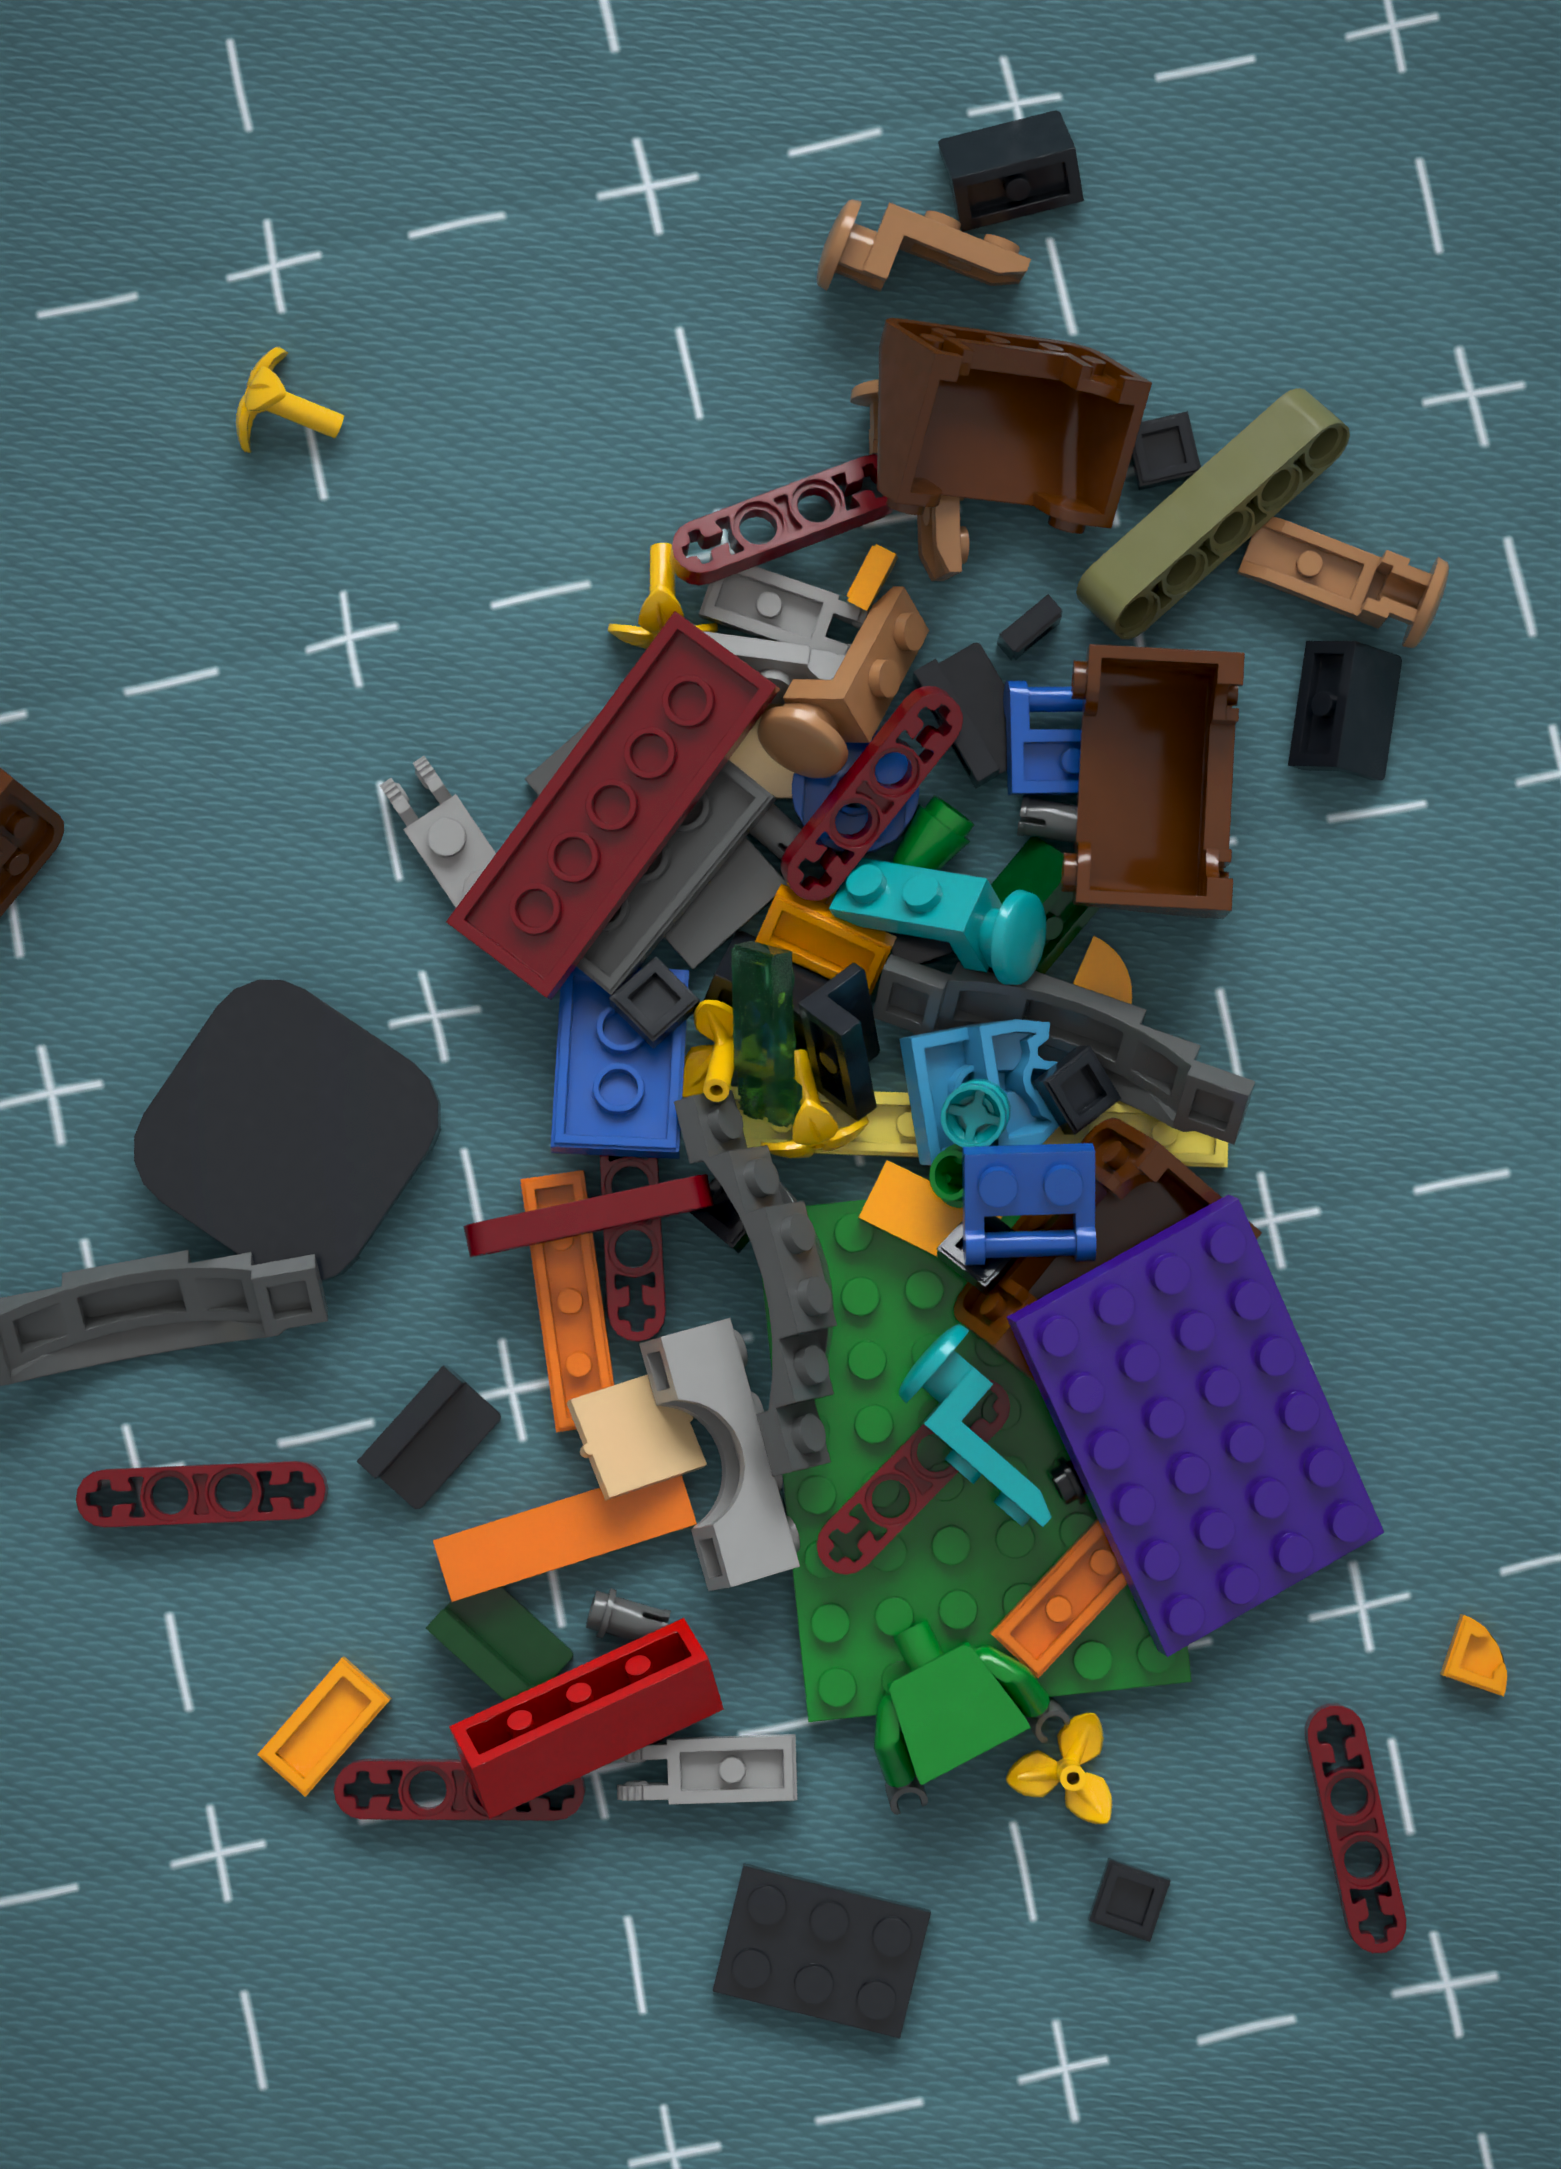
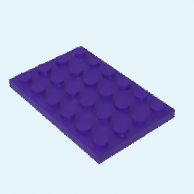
(1196, 1424)

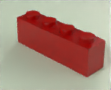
(586, 1718)

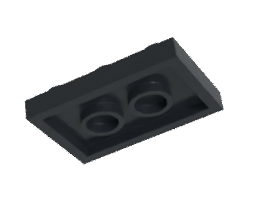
(821, 1950)

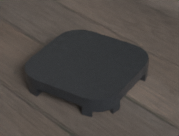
(287, 1129)

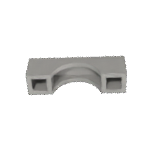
(747, 1527)

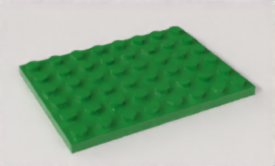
(962, 1554)

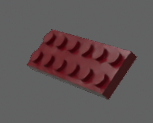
(613, 805)

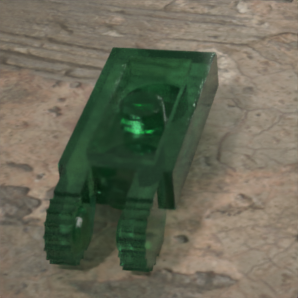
(764, 1032)

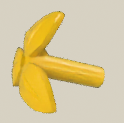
(268, 394)
(658, 605)
(711, 1067)
(813, 1124)
(1085, 1792)

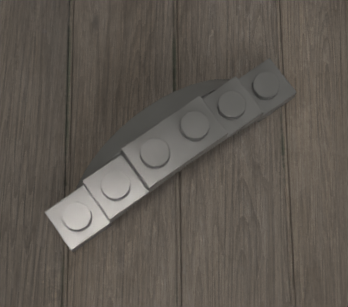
(1144, 1064)
(792, 1275)
(154, 1309)

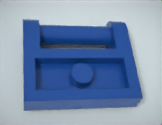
(1040, 758)
(1029, 1182)

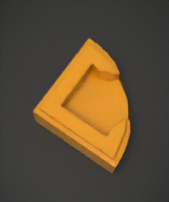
(871, 577)
(1104, 972)
(1475, 1658)

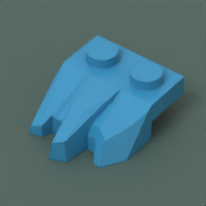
(990, 1051)

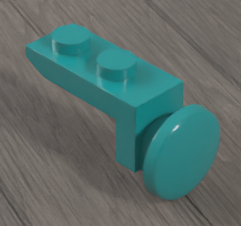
(949, 910)
(957, 1390)

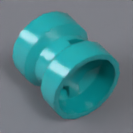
(971, 1123)

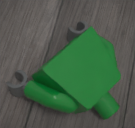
(952, 1710)

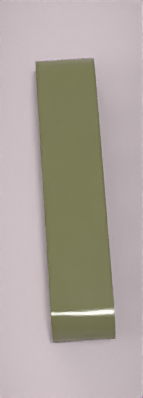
(1212, 513)

